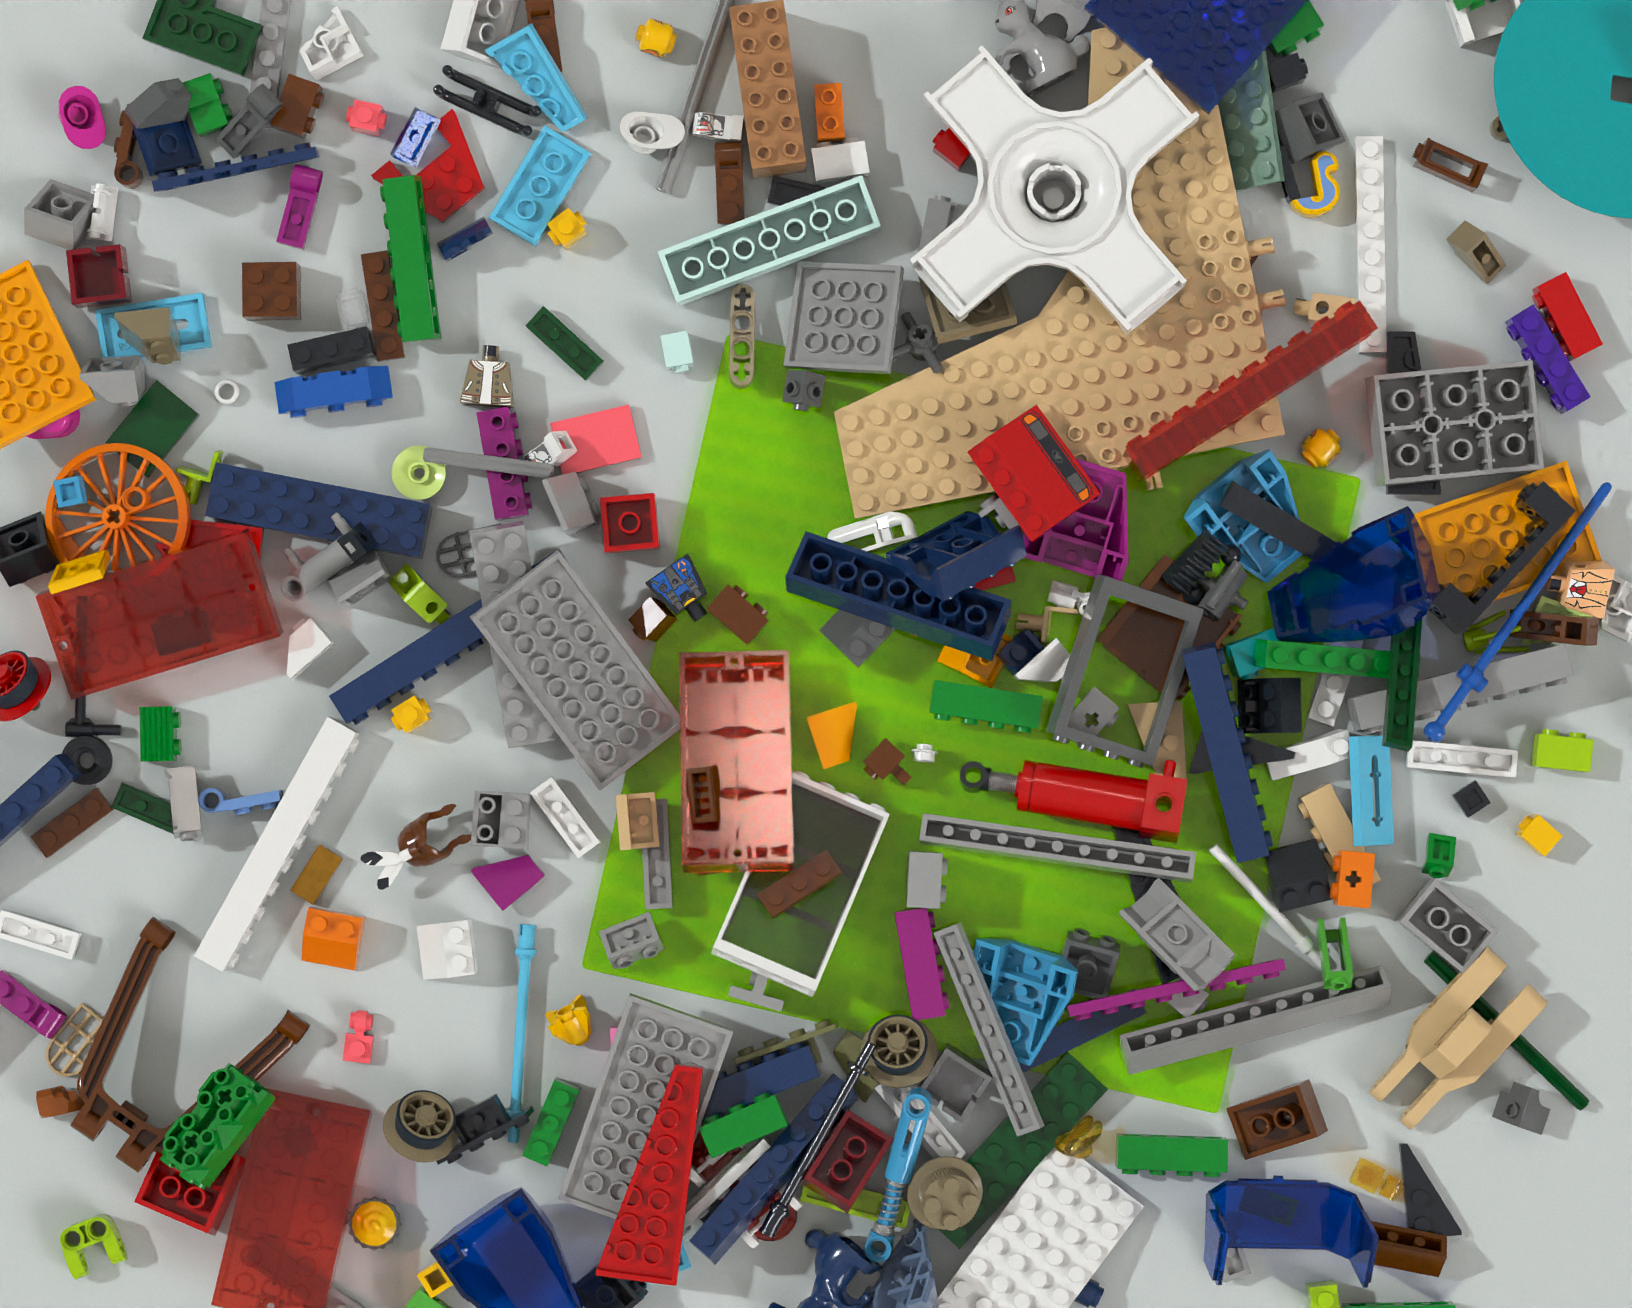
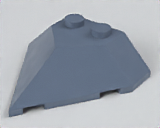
(906, 1275)

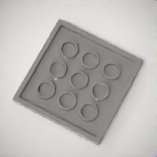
(844, 317)

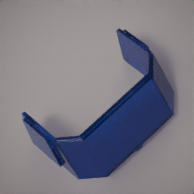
(1287, 1216)

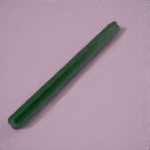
(1520, 1044)

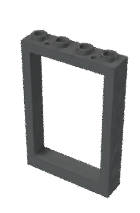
(1080, 655)

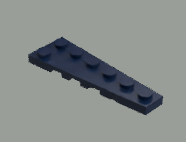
(225, 169)

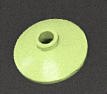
(404, 474)

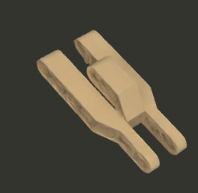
(1470, 1043)

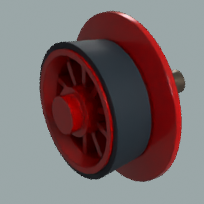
(22, 684)

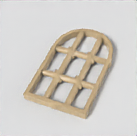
(63, 1046)

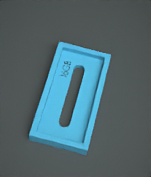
(186, 307)
(1364, 829)

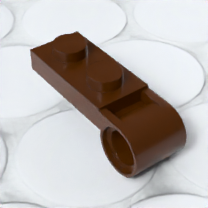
(542, 16)
(124, 147)
(729, 182)

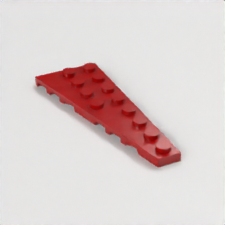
(652, 1216)

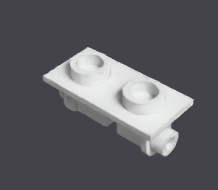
(104, 216)

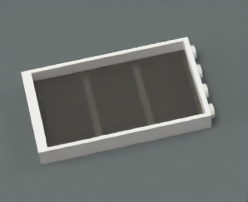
(801, 939)

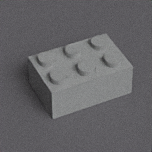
(1446, 925)

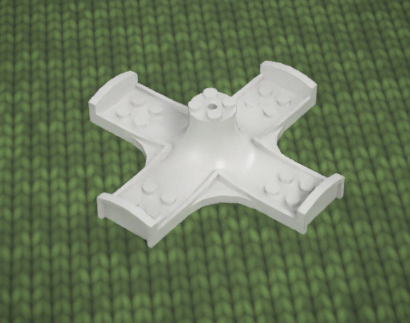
(1054, 191)

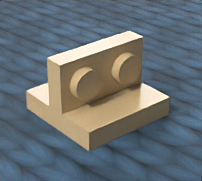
(637, 821)

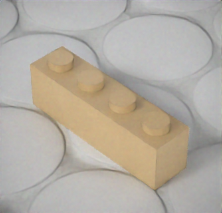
(1330, 825)

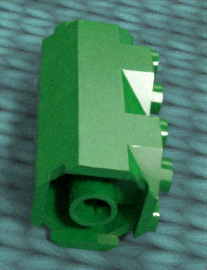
(211, 1134)

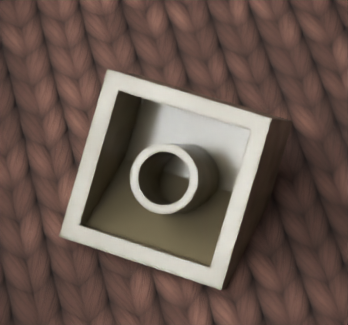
(151, 333)

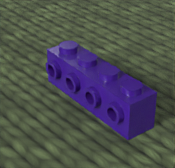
(1549, 360)

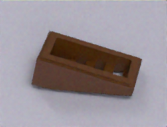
(713, 793)

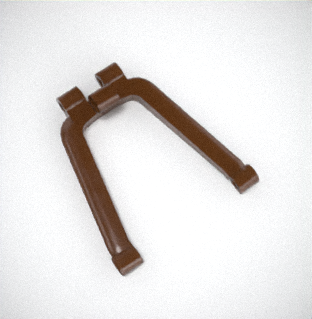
(100, 1107)

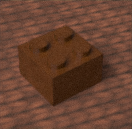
(271, 291)

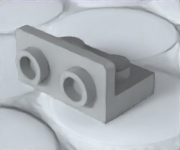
(1002, 514)
(631, 941)

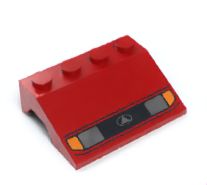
(1033, 473)

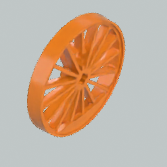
(61, 539)

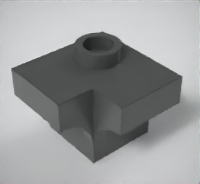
(1522, 1108)

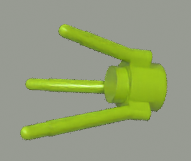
(1476, 639)

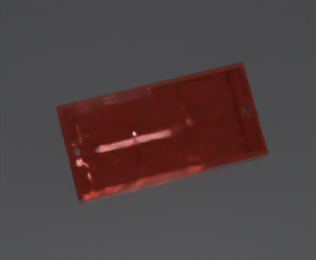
(160, 614)
(742, 725)
(292, 1205)

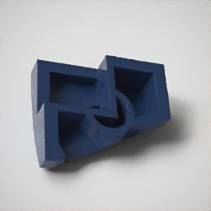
(462, 240)

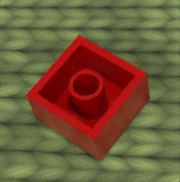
(630, 523)

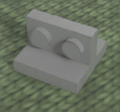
(756, 995)

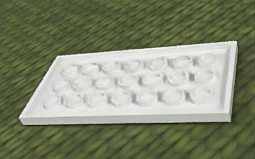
(1044, 1240)

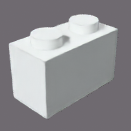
(839, 161)

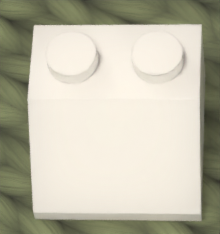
(447, 949)

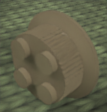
(945, 1193)

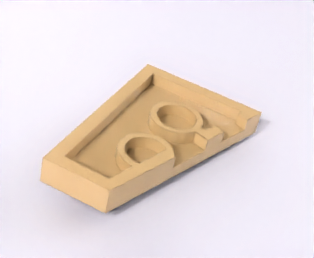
(1172, 742)

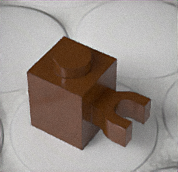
(886, 760)

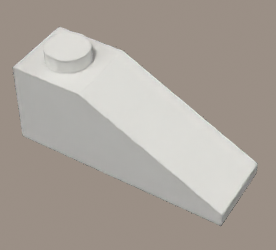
(1312, 754)

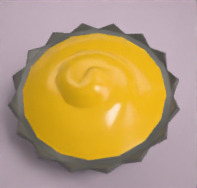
(374, 1223)

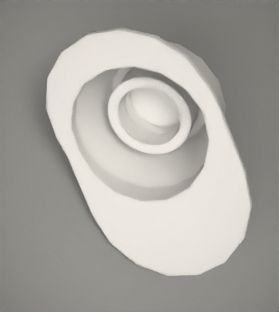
(651, 131)

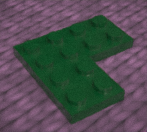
(203, 33)

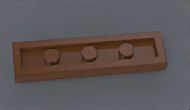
(381, 306)

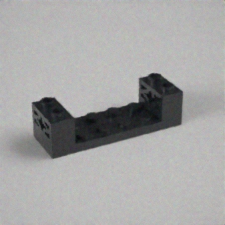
(1549, 514)

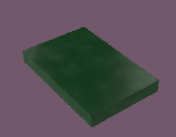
(154, 424)

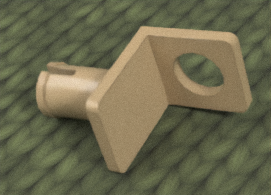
(1041, 623)

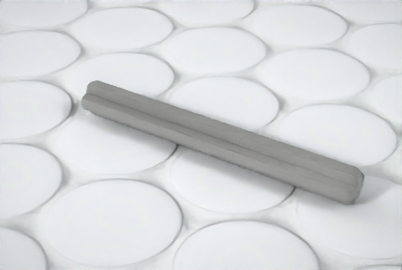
(488, 462)

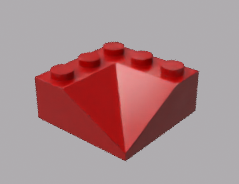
(186, 1202)

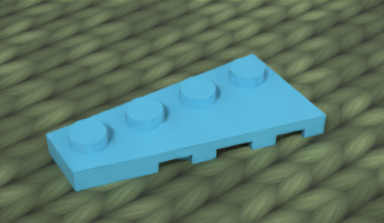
(533, 67)

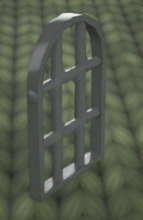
(461, 561)

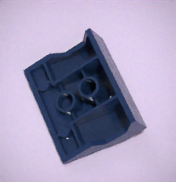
(958, 554)

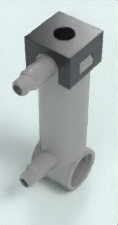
(326, 563)

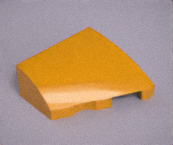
(833, 734)

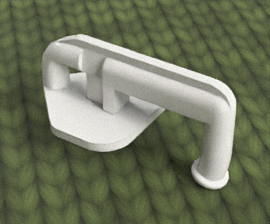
(880, 527)

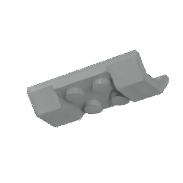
(1178, 936)

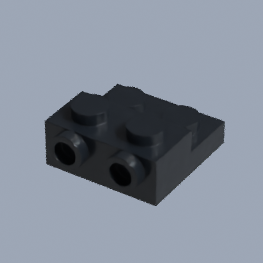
(609, 1292)

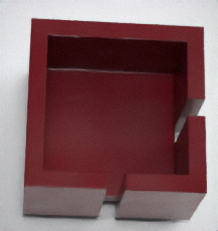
(98, 279)

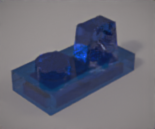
(415, 137)

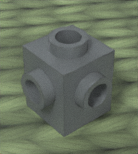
(803, 389)

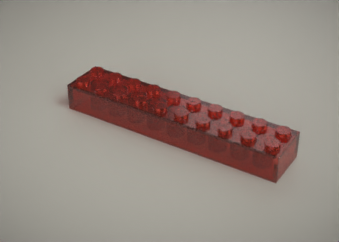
(1248, 392)

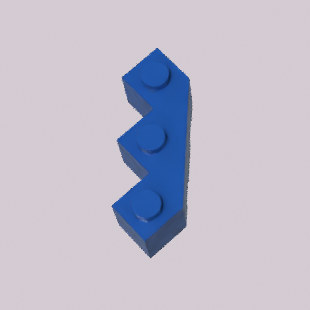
(333, 390)

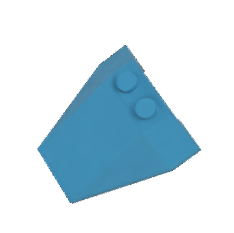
(1266, 478)
(1027, 990)

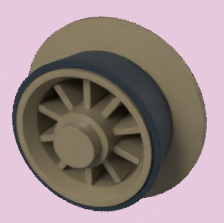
(902, 1052)
(421, 1126)

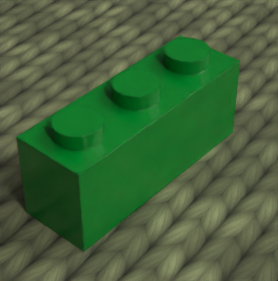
(551, 1121)
(743, 1124)

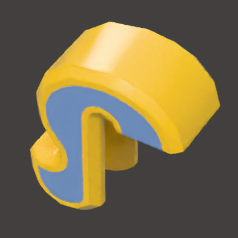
(1324, 185)

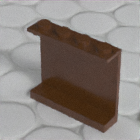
(1149, 638)

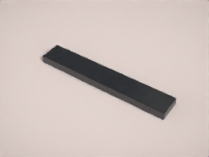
(1275, 522)

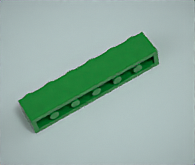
(411, 258)
(1321, 658)

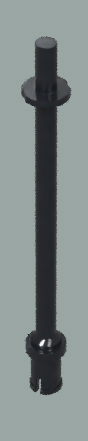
(780, 1208)

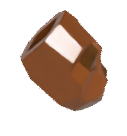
(58, 1101)

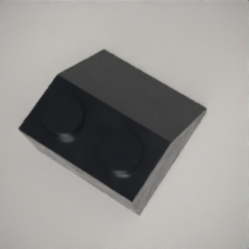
(25, 550)
(1297, 875)

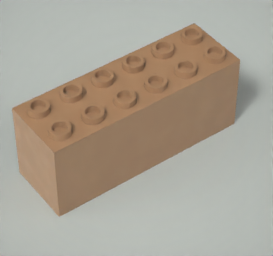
(768, 89)

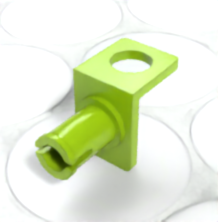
(196, 478)

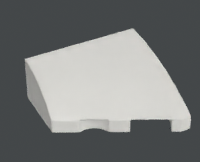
(330, 47)
(1618, 611)

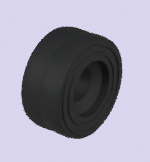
(102, 758)

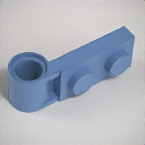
(240, 805)

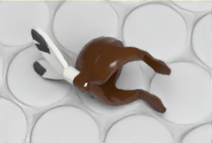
(412, 848)

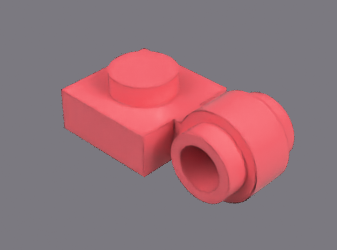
(358, 1045)

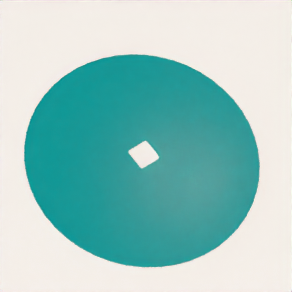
(1557, 103)

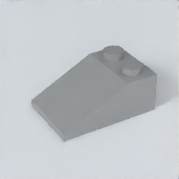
(571, 502)
(360, 578)

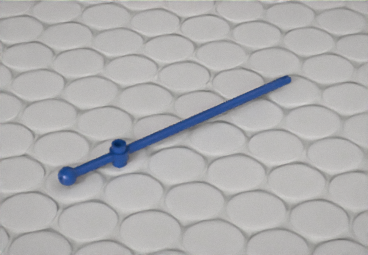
(1473, 677)

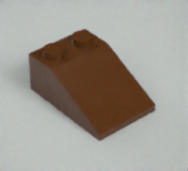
(1277, 1119)

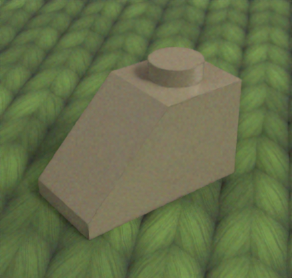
(1476, 251)

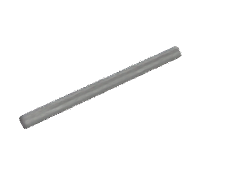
(695, 92)

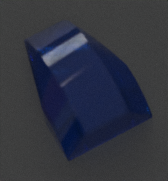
(1362, 588)
(508, 1257)

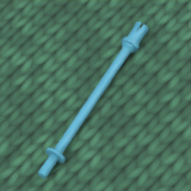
(525, 953)

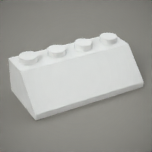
(476, 26)

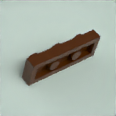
(72, 823)
(799, 884)

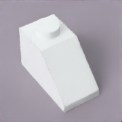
(306, 646)

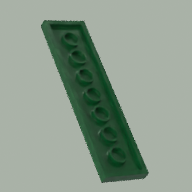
(1008, 1159)

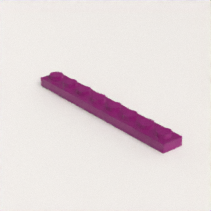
(1164, 992)

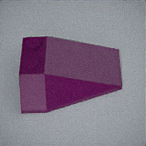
(1094, 536)

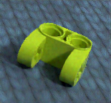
(111, 1239)

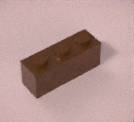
(1410, 1249)

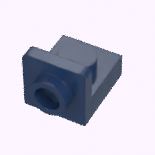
(1020, 650)

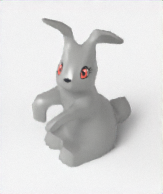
(1045, 53)

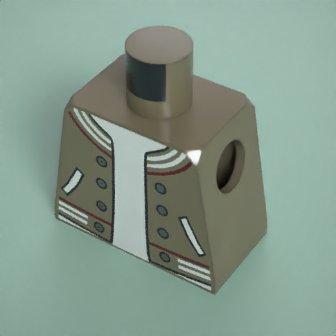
(488, 381)

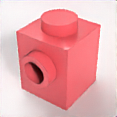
(366, 117)

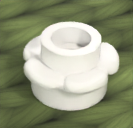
(924, 753)

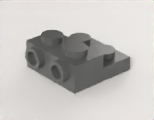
(1093, 959)

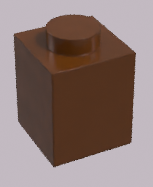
(652, 620)

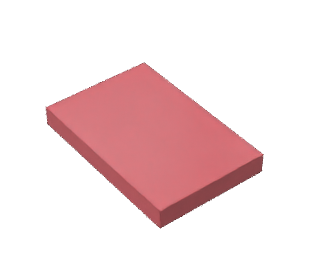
(600, 439)

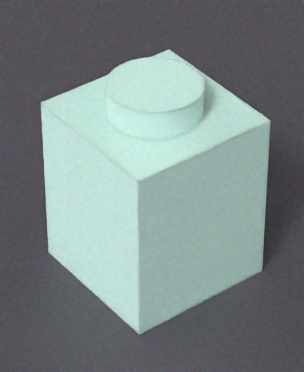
(677, 351)

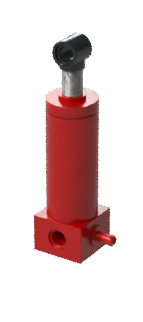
(1091, 795)

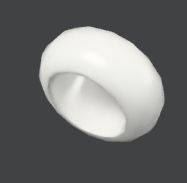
(217, 391)

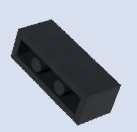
(331, 350)

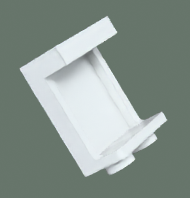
(1483, 22)

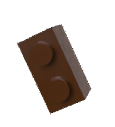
(299, 102)
(738, 614)

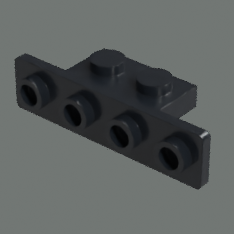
(482, 1122)

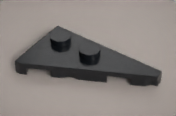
(1259, 751)
(1422, 1202)

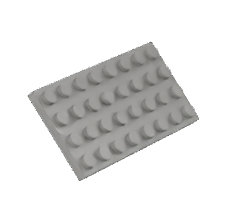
(578, 670)
(630, 1093)

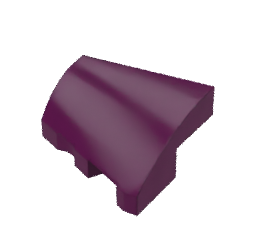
(508, 879)

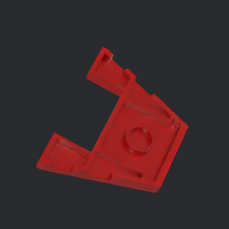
(450, 178)

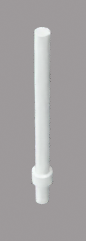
(1303, 942)

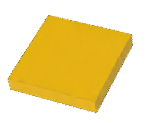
(79, 571)

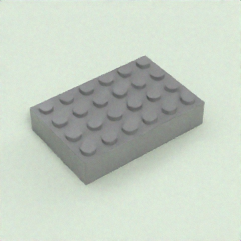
(1454, 423)

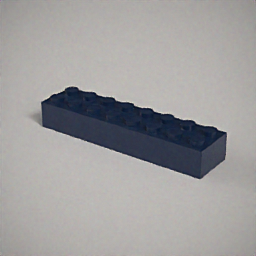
(307, 508)
(882, 593)

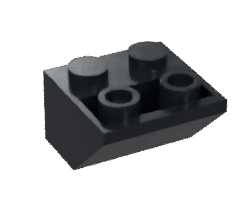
(1270, 705)

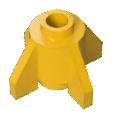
(571, 1022)

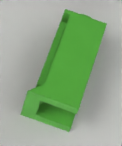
(1335, 979)

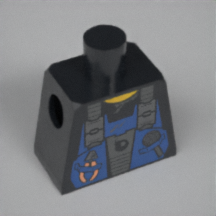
(680, 588)

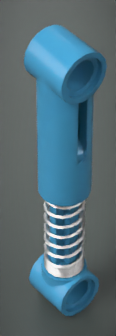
(899, 1172)

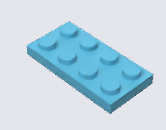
(540, 186)

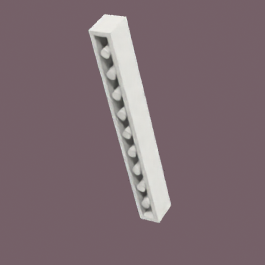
(277, 844)

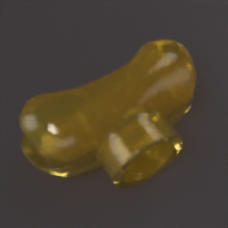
(1080, 1138)

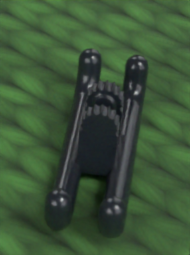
(486, 102)

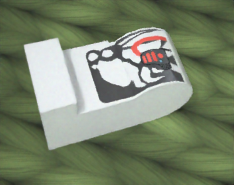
(718, 127)
(551, 450)

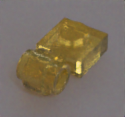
(1369, 1177)

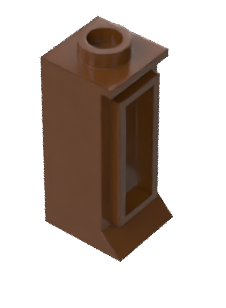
(1423, 152)

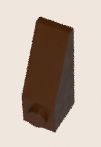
(1558, 628)

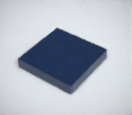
(167, 147)

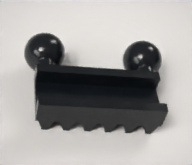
(1195, 561)

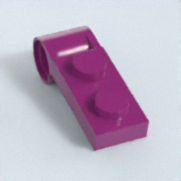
(300, 206)
(30, 1007)

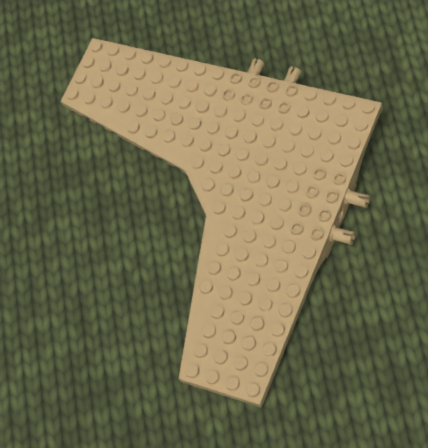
(1073, 359)

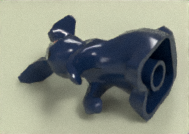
(835, 1266)

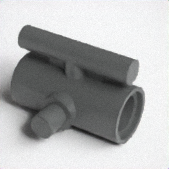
(1223, 591)

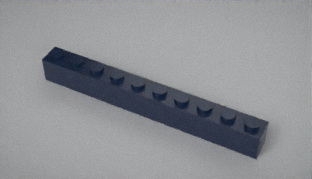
(409, 665)

